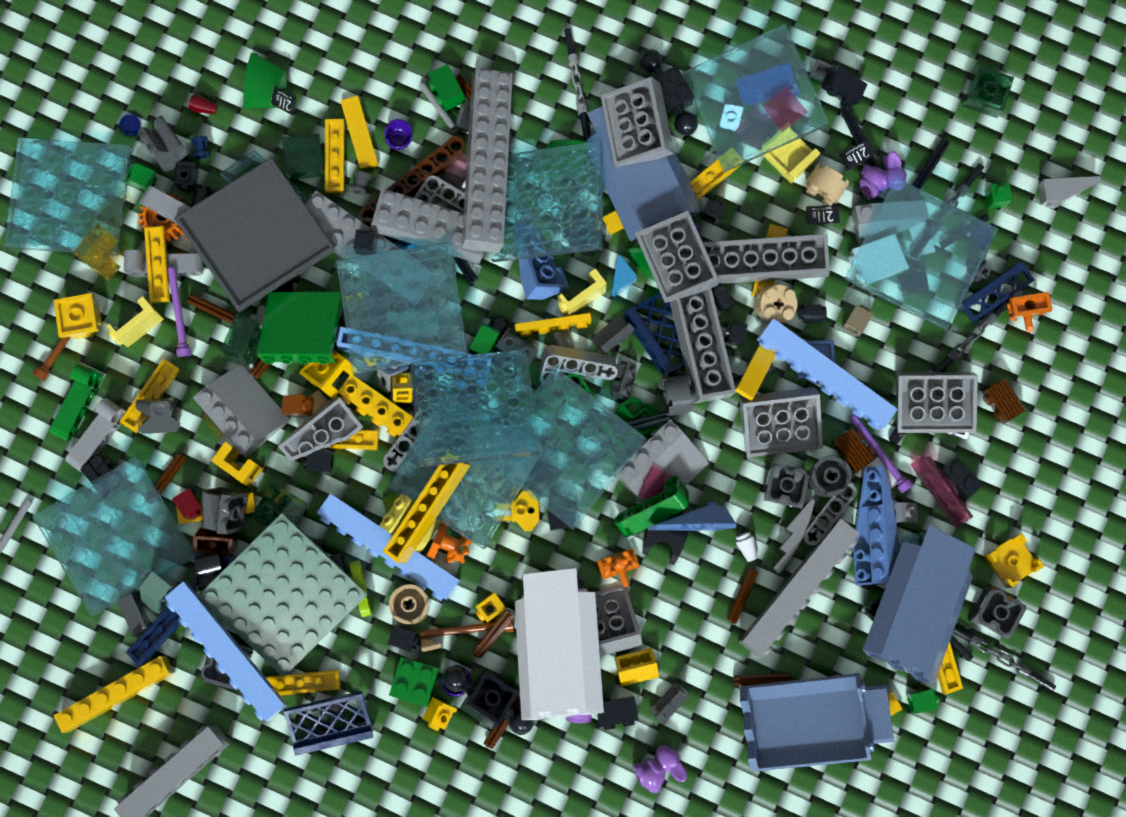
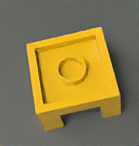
(325, 374)
(225, 459)
(1013, 561)

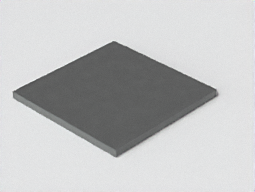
(255, 234)

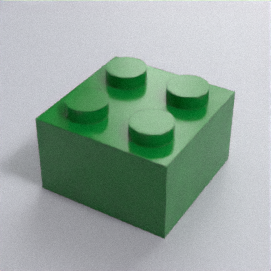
(414, 681)

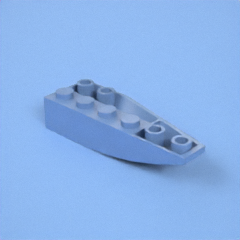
(877, 526)

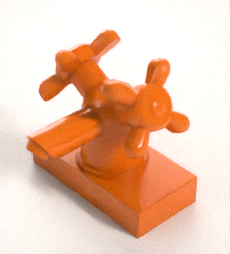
(1029, 306)
(451, 544)
(619, 564)

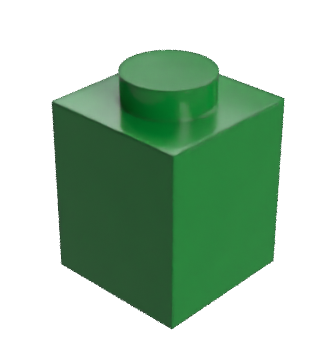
(140, 176)
(998, 195)
(922, 701)

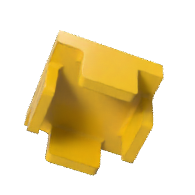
(77, 316)

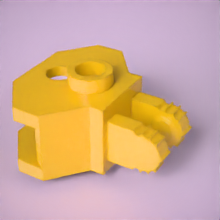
(520, 514)

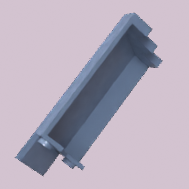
(644, 190)
(921, 605)
(814, 721)

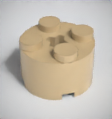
(826, 184)
(785, 300)
(399, 609)

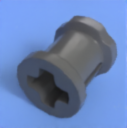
(361, 182)

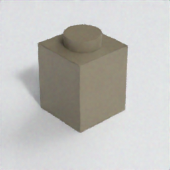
(857, 320)

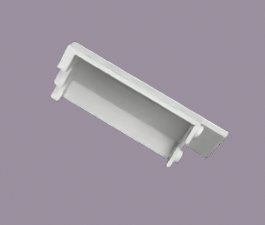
(557, 647)

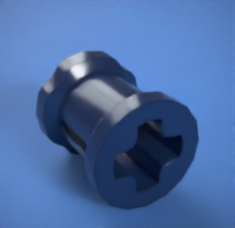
(200, 147)

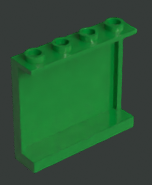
(300, 327)

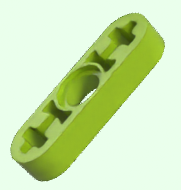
(358, 576)

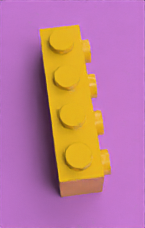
(375, 405)

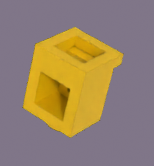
(401, 388)
(494, 601)
(438, 714)

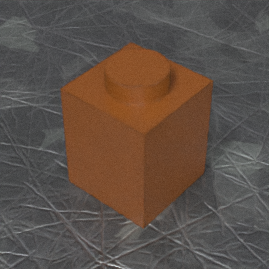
(297, 405)

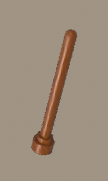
(43, 371)
(463, 629)

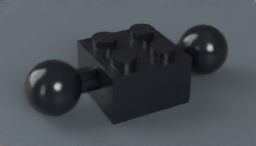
(674, 89)
(487, 699)

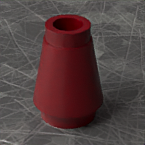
(202, 105)

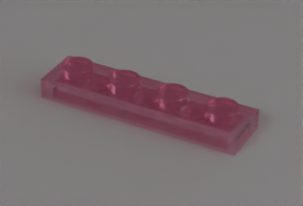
(941, 490)

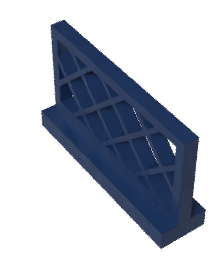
(648, 339)
(329, 738)

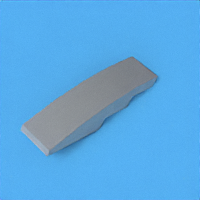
(796, 530)

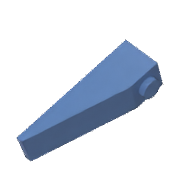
(541, 277)
(700, 519)

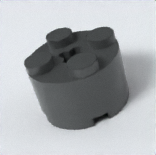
(677, 394)
(834, 466)

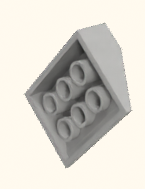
(637, 123)
(677, 257)
(936, 402)
(241, 409)
(781, 422)
(667, 451)
(616, 621)

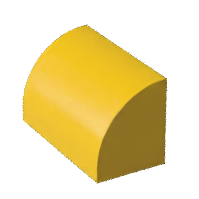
(636, 667)

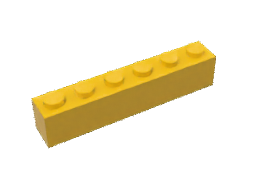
(425, 511)
(114, 694)

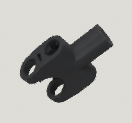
(674, 538)

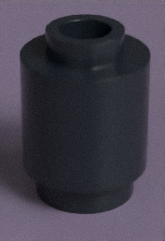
(200, 194)
(722, 298)
(812, 313)
(500, 324)

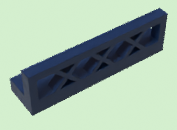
(996, 283)
(154, 637)

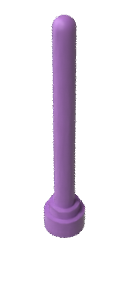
(183, 348)
(902, 482)

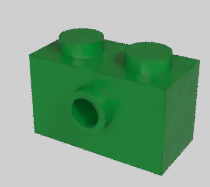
(446, 87)

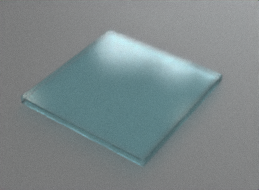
(737, 85)
(921, 254)

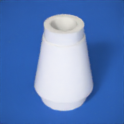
(747, 546)

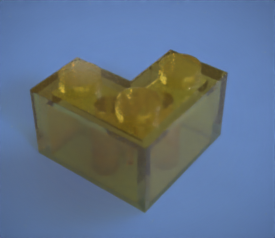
(94, 252)

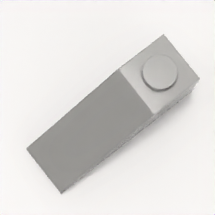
(1059, 190)

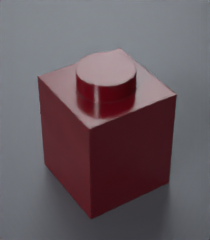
(188, 504)

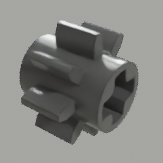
(983, 272)

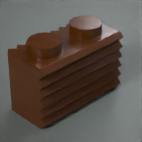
(1003, 401)
(853, 450)
(209, 541)

